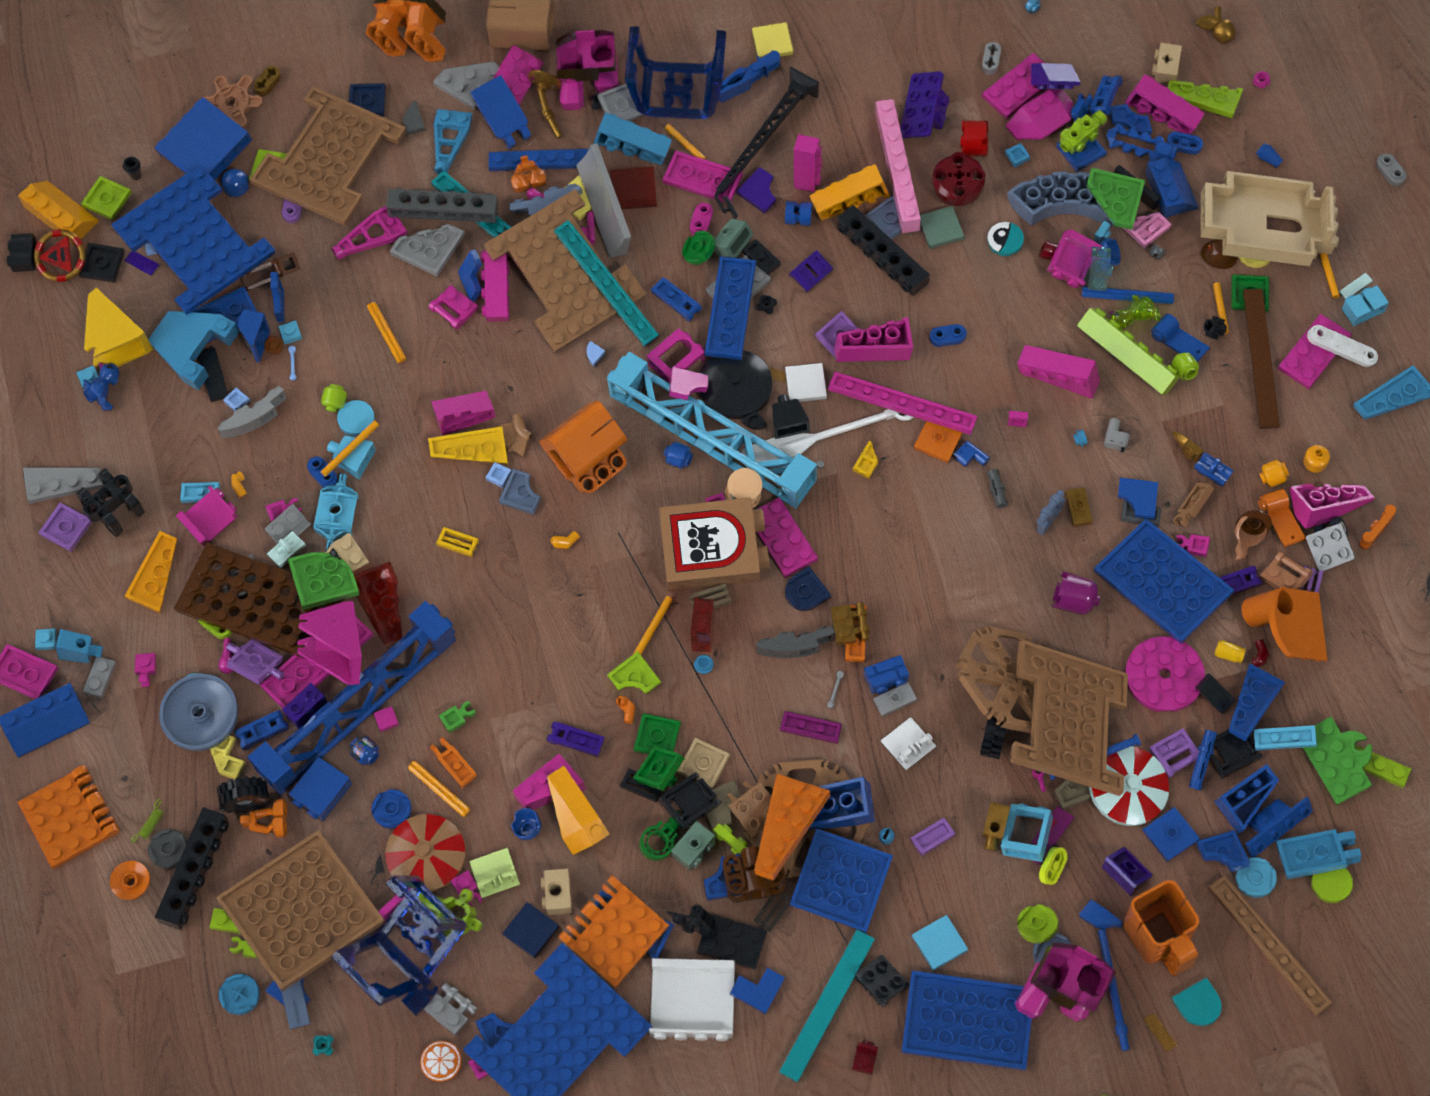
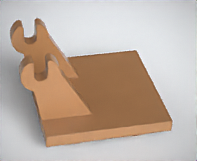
(751, 807)

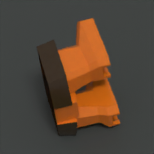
(417, 17)

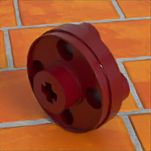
(958, 181)

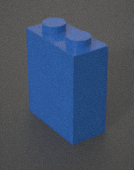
(320, 789)

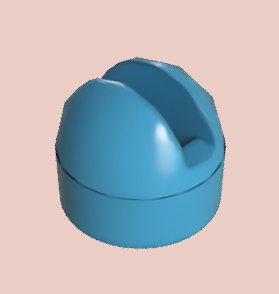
(890, 838)

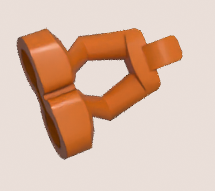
(535, 178)
(278, 823)

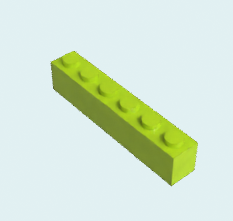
(1129, 351)

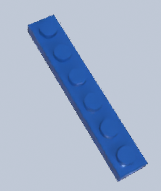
(543, 158)

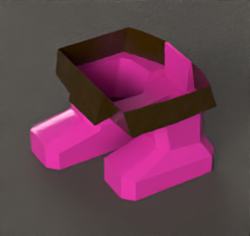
(585, 58)
(1067, 977)

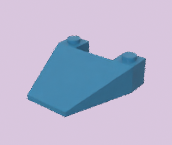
(183, 337)

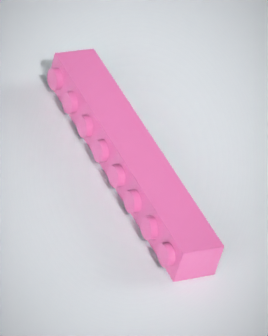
(897, 166)

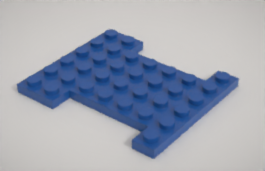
(192, 237)
(560, 1031)

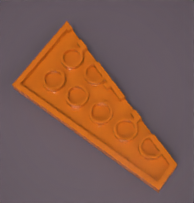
(789, 816)

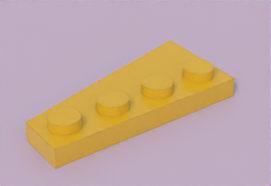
(477, 445)

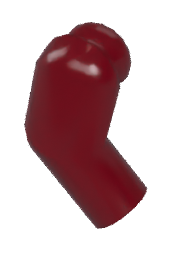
(1262, 655)

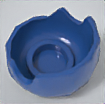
(234, 182)
(1115, 252)
(526, 824)

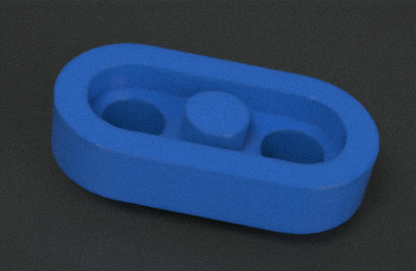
(1185, 141)
(948, 336)
(316, 474)

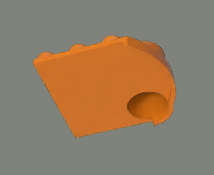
(1293, 619)

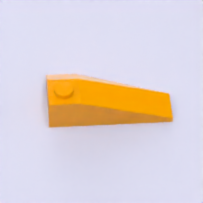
(576, 817)

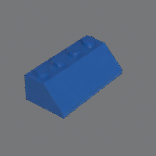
(44, 720)

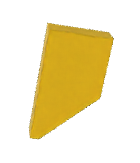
(866, 462)

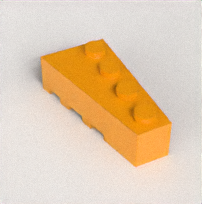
(853, 190)

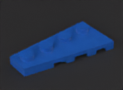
(1254, 700)

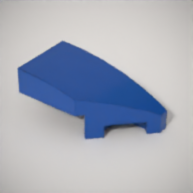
(1099, 916)

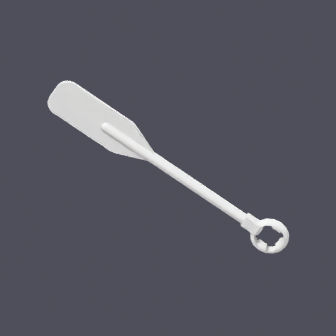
(801, 442)

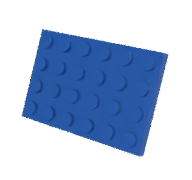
(1163, 581)
(966, 1021)

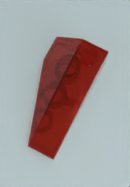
(380, 601)

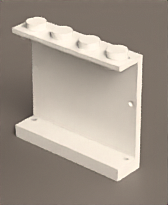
(692, 999)

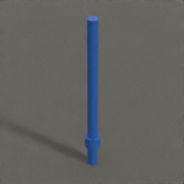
(1121, 1028)

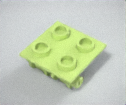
(494, 873)

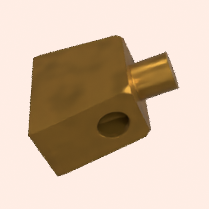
(997, 818)

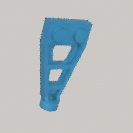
(454, 121)

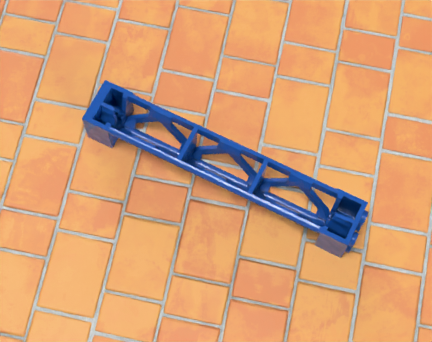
(426, 626)

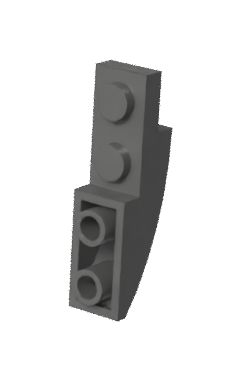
(788, 646)

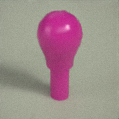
(225, 657)

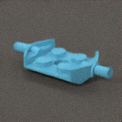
(336, 525)

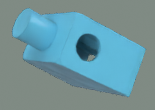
(357, 460)

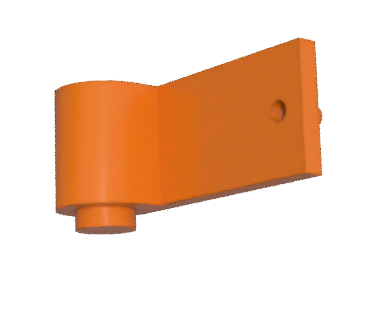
(1277, 507)

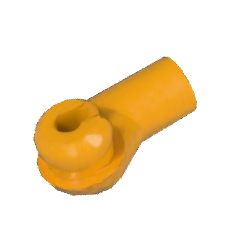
(565, 542)

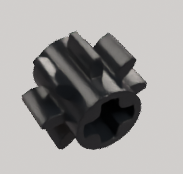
(1215, 327)

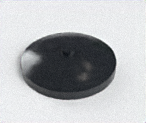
(737, 385)

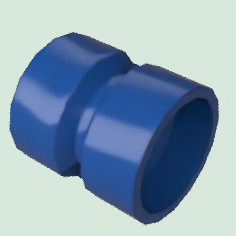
(804, 210)

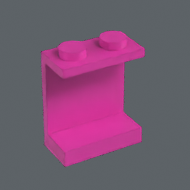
(208, 516)

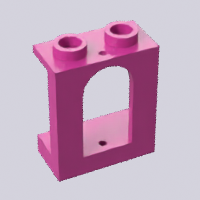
(661, 368)

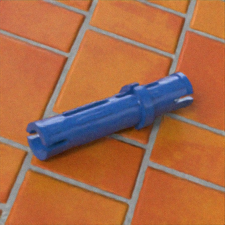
(1202, 761)

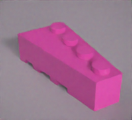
(807, 163)
(496, 288)

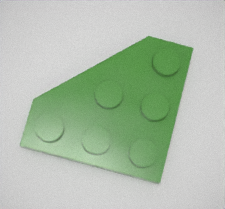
(1116, 195)

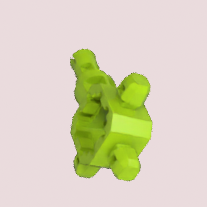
(470, 918)

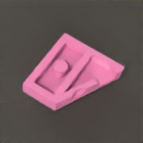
(1148, 228)

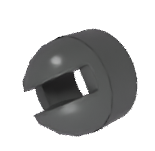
(1159, 251)

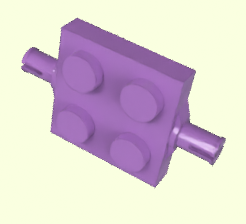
(255, 661)

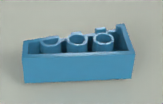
(632, 139)

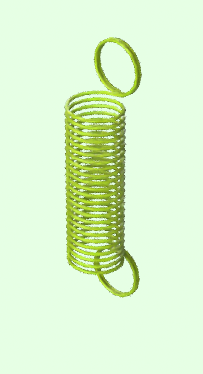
(146, 829)

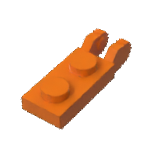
(454, 763)

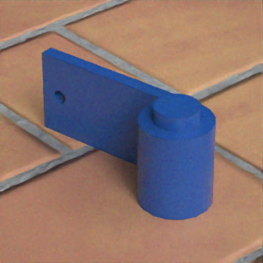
(1171, 335)

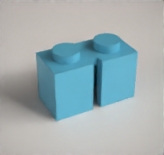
(1365, 306)

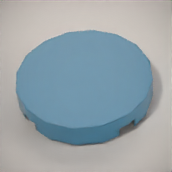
(239, 994)

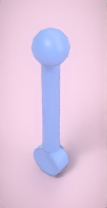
(292, 350)

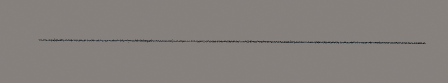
(704, 687)

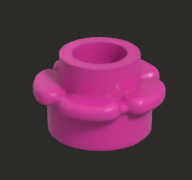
(1261, 76)

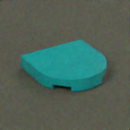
(1199, 1003)

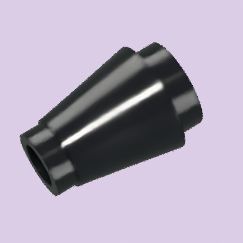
(132, 167)

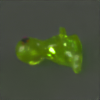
(1139, 310)

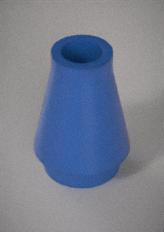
(1269, 155)

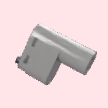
(1114, 438)

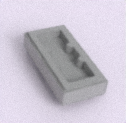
(894, 699)

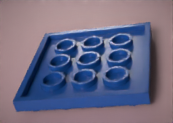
(841, 880)

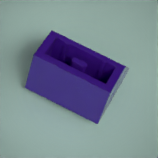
(1054, 76)

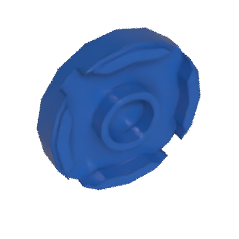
(391, 808)

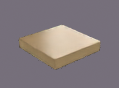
(704, 760)

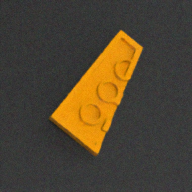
(152, 577)

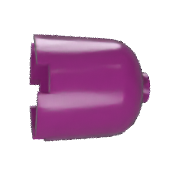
(1075, 594)

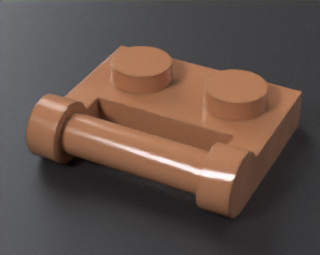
(1279, 577)

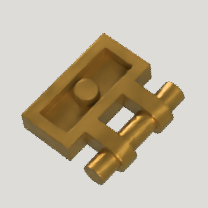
(843, 623)

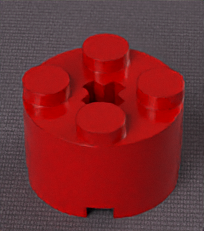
(975, 138)

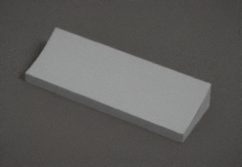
(604, 202)

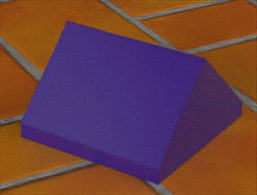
(1126, 870)

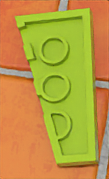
(1212, 99)

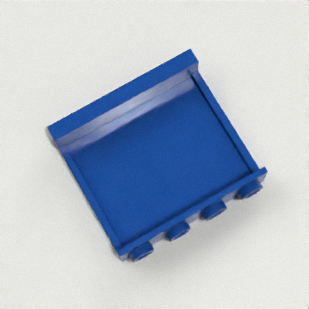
(204, 138)

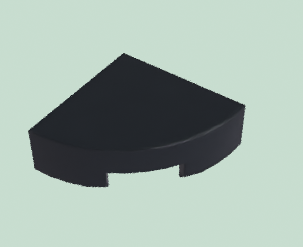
(754, 421)

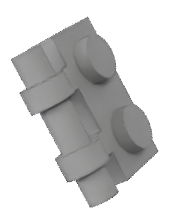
(446, 1014)

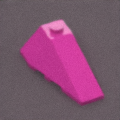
(1321, 504)

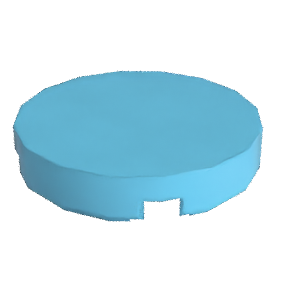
(355, 417)
(1257, 879)

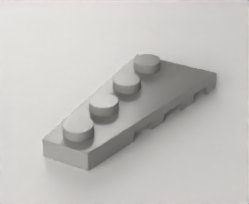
(58, 482)

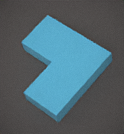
(195, 491)

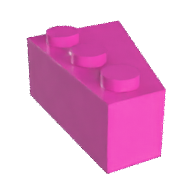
(535, 790)

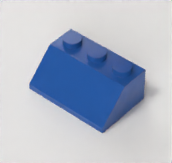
(1171, 186)

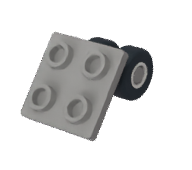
(1330, 544)

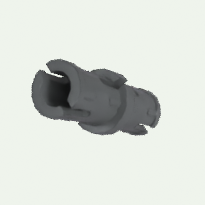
(997, 488)

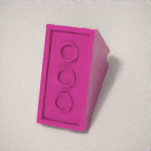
(333, 641)

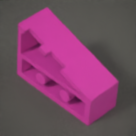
(462, 411)

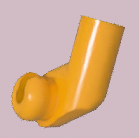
(236, 485)

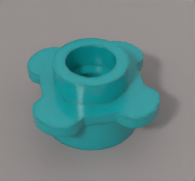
(318, 1041)

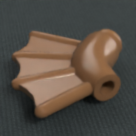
(516, 435)

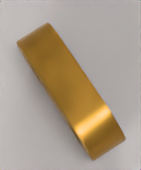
(267, 80)

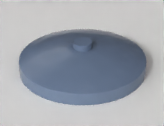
(198, 712)

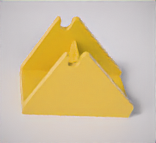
(112, 333)

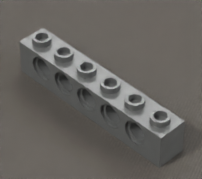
(434, 210)

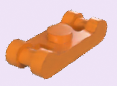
(1377, 527)

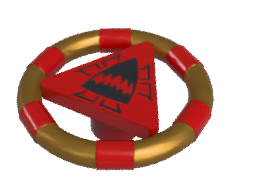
(59, 255)

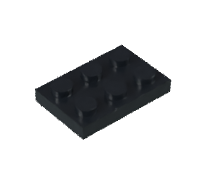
(735, 942)

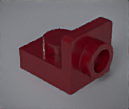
(865, 1057)

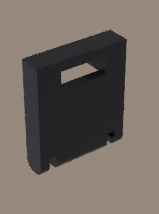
(1234, 752)
(692, 799)

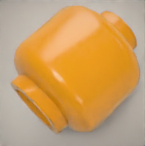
(1316, 458)
(1274, 473)

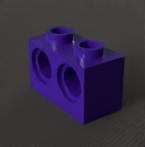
(304, 705)

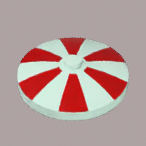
(1144, 788)

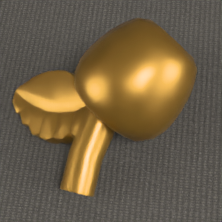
(1221, 29)

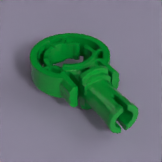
(669, 828)

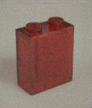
(634, 187)
(702, 625)

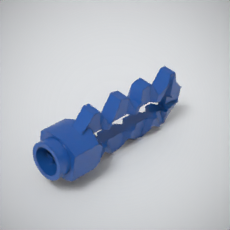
(1161, 150)

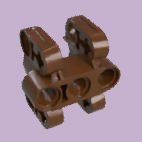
(751, 886)

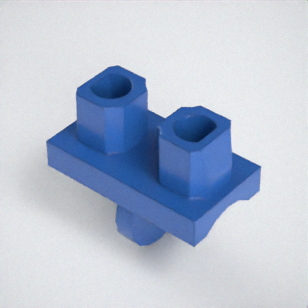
(1213, 469)

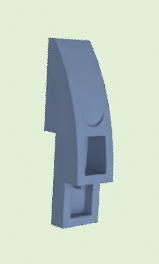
(538, 203)

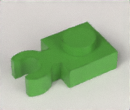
(454, 718)

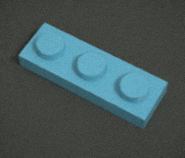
(1285, 738)

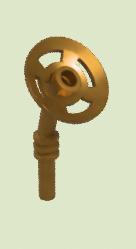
(544, 82)

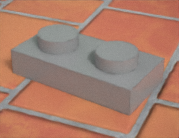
(99, 677)

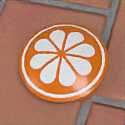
(440, 1061)

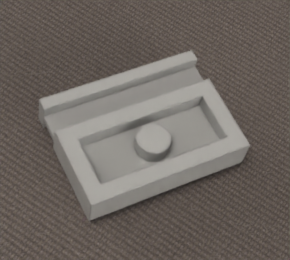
(287, 522)

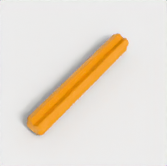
(386, 332)
(439, 788)

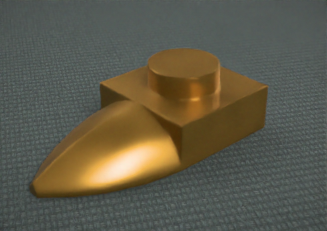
(1190, 449)

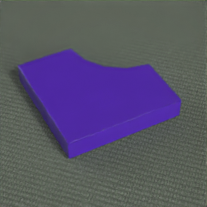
(757, 190)

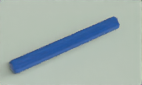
(1123, 294)

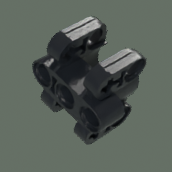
(104, 508)

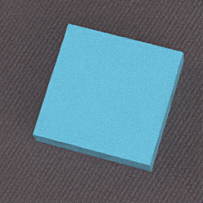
(939, 942)

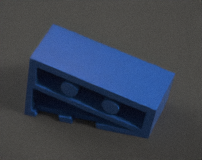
(1246, 797)

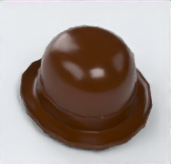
(1212, 255)

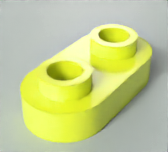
(1053, 865)

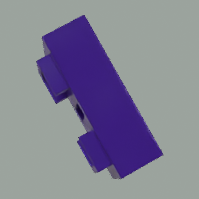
(805, 276)

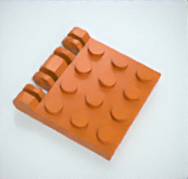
(65, 817)
(617, 933)

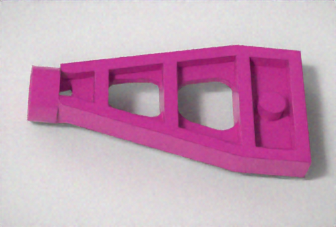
(391, 226)

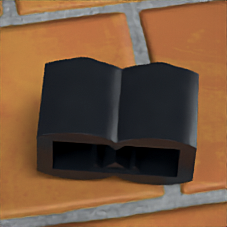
(21, 252)

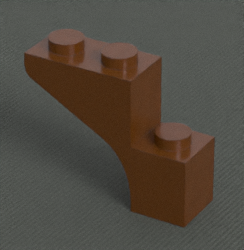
(262, 274)

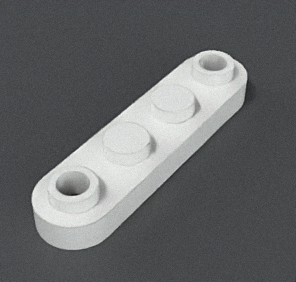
(1342, 346)

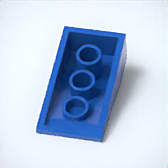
(847, 806)

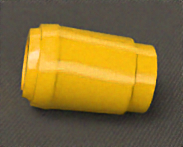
(1229, 651)

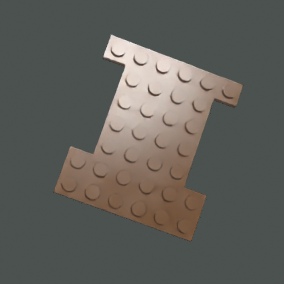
(327, 157)
(556, 277)
(1070, 716)

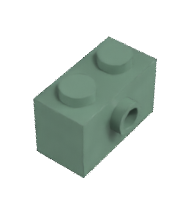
(732, 238)
(693, 846)

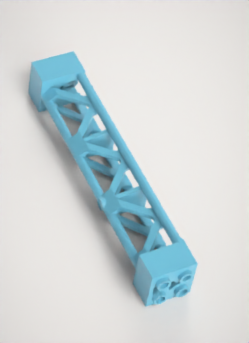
(797, 473)

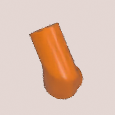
(628, 707)

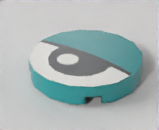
(1005, 239)

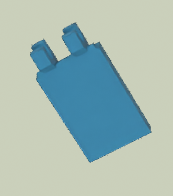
(1317, 853)

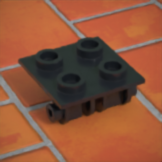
(697, 921)
(881, 980)

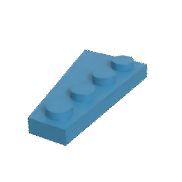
(1398, 392)

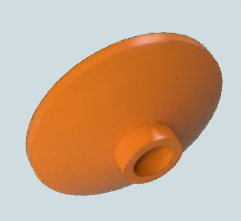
(123, 874)

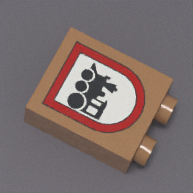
(712, 544)

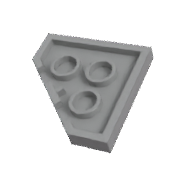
(463, 79)
(428, 248)

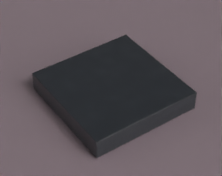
(102, 262)

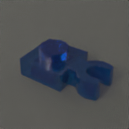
(417, 999)

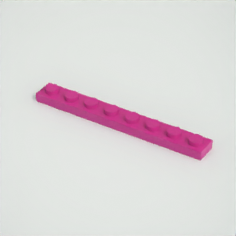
(903, 403)

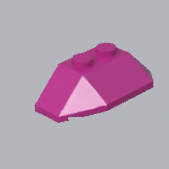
(1041, 116)

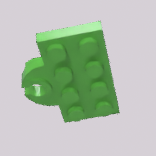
(1339, 761)

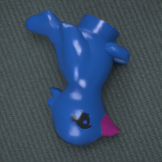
(98, 388)

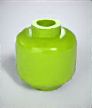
(1186, 366)
(333, 398)

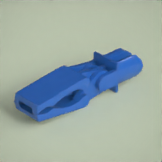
(742, 79)

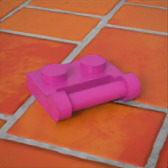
(457, 303)

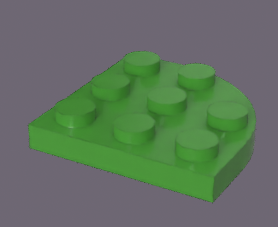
(322, 579)

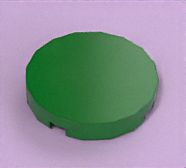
(699, 247)

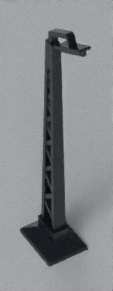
(800, 86)

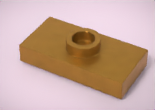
(1079, 507)

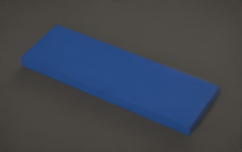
(730, 308)

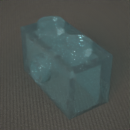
(1099, 268)

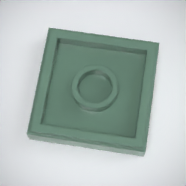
(941, 227)

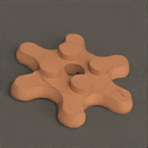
(237, 92)

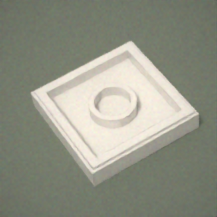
(806, 382)

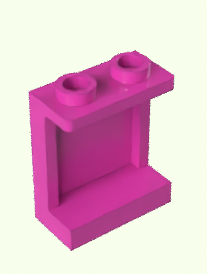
(1072, 258)

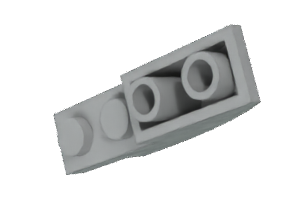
(249, 419)

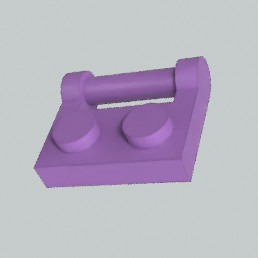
(1172, 747)

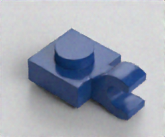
(1081, 106)

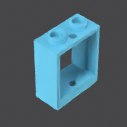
(1023, 850)

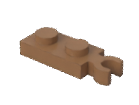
(1193, 503)

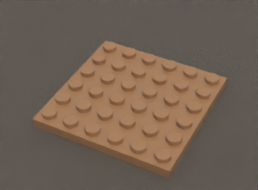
(300, 910)

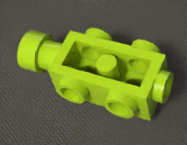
(1084, 129)

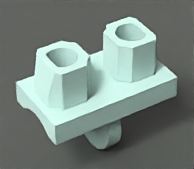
(286, 549)

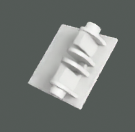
(908, 743)

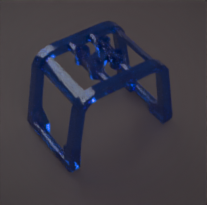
(713, 85)
(429, 925)

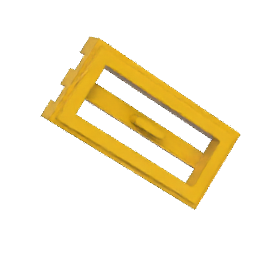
(472, 548)

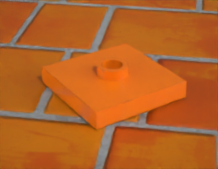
(938, 441)

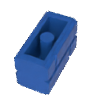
(886, 675)

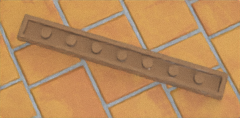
(1270, 945)

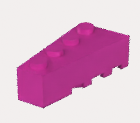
(1164, 105)
(875, 343)
(1060, 369)

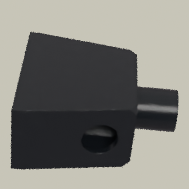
(789, 417)

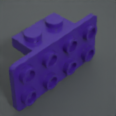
(924, 105)

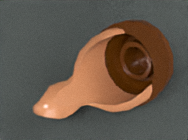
(1251, 530)

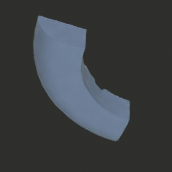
(1055, 196)

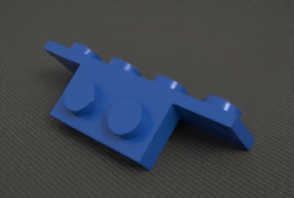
(1275, 822)

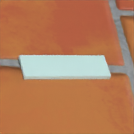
(1356, 286)

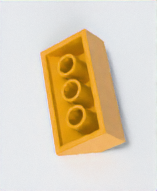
(57, 209)

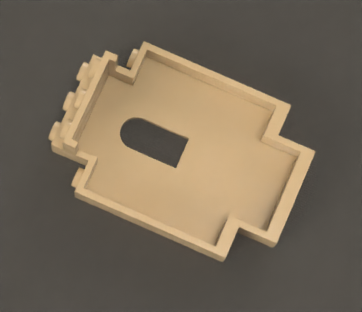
(1240, 210)

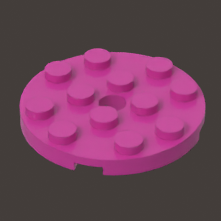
(1157, 692)

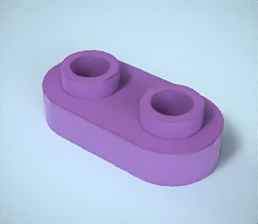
(295, 215)

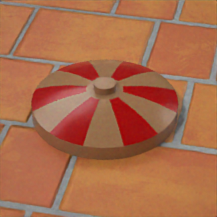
(427, 849)

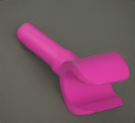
(1040, 779)

